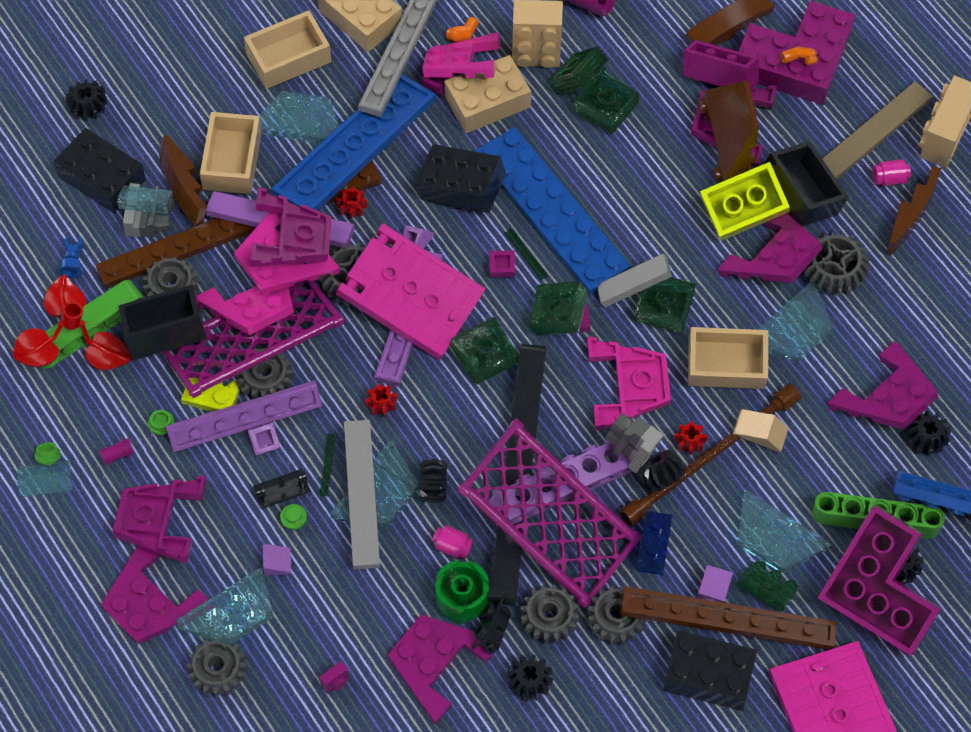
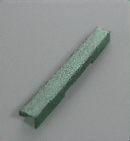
(534, 264)
(328, 464)

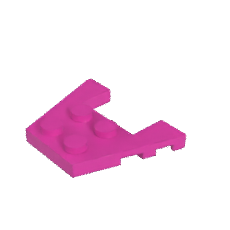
(458, 58)
(278, 276)
(250, 309)
(640, 377)

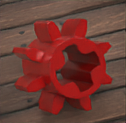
(352, 202)
(381, 400)
(693, 431)

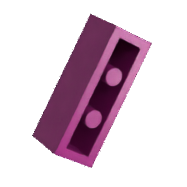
(719, 65)

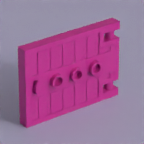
(410, 291)
(832, 697)

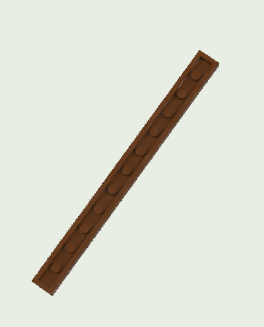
(200, 239)

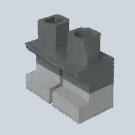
(145, 223)
(634, 439)

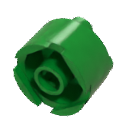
(474, 589)

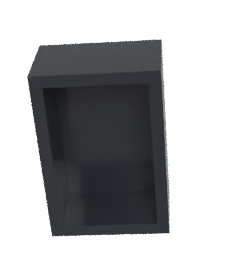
(98, 169)
(460, 178)
(807, 183)
(162, 322)
(710, 670)

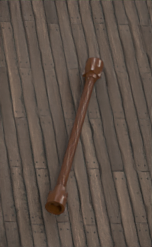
(636, 509)

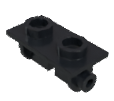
(282, 488)
(494, 618)

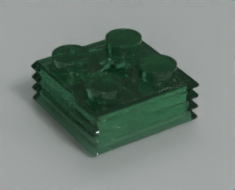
(579, 71)
(594, 107)
(558, 308)
(669, 316)
(491, 338)

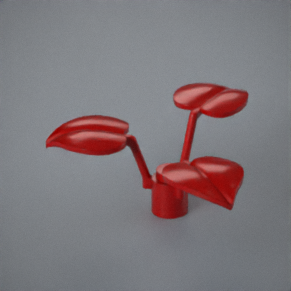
(66, 300)

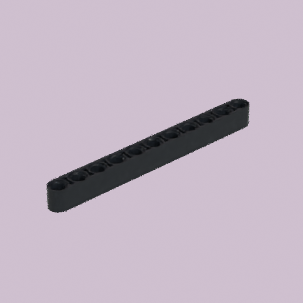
(526, 409)

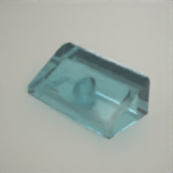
(145, 199)
(44, 479)

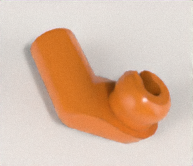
(462, 33)
(808, 54)

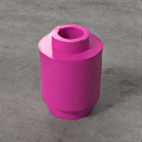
(891, 172)
(452, 542)

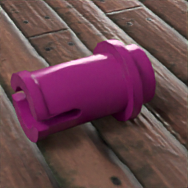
(117, 451)

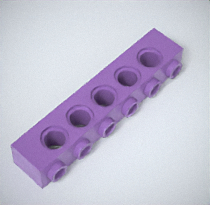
(592, 457)

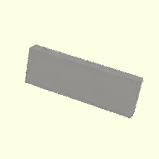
(634, 280)

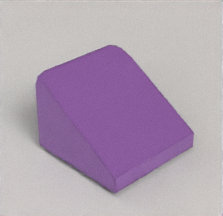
(418, 236)
(263, 438)
(276, 560)

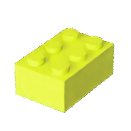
(745, 201)

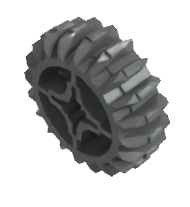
(345, 260)
(831, 270)

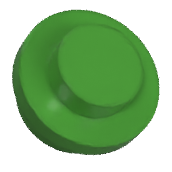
(159, 420)
(47, 453)
(293, 516)

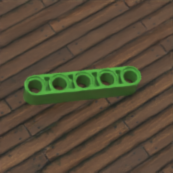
(99, 317)
(862, 505)

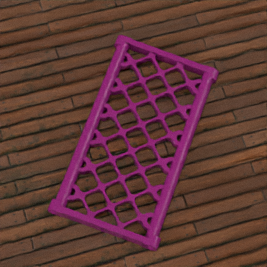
(252, 357)
(466, 490)

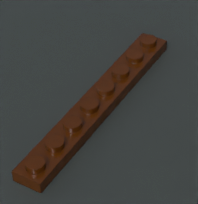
(728, 618)

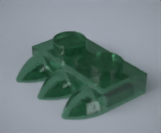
(768, 585)

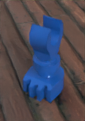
(71, 264)

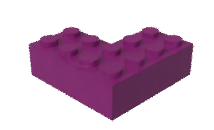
(821, 29)
(867, 585)

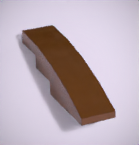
(727, 21)
(179, 176)
(911, 213)

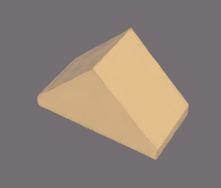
(761, 429)

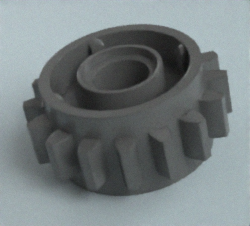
(169, 271)
(277, 380)
(549, 600)
(608, 627)
(216, 681)

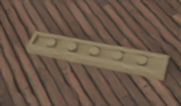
(877, 129)

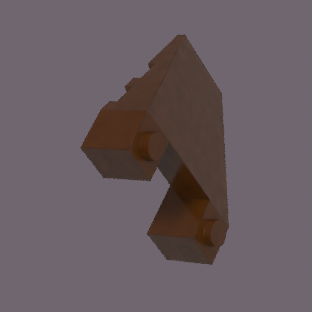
(734, 127)

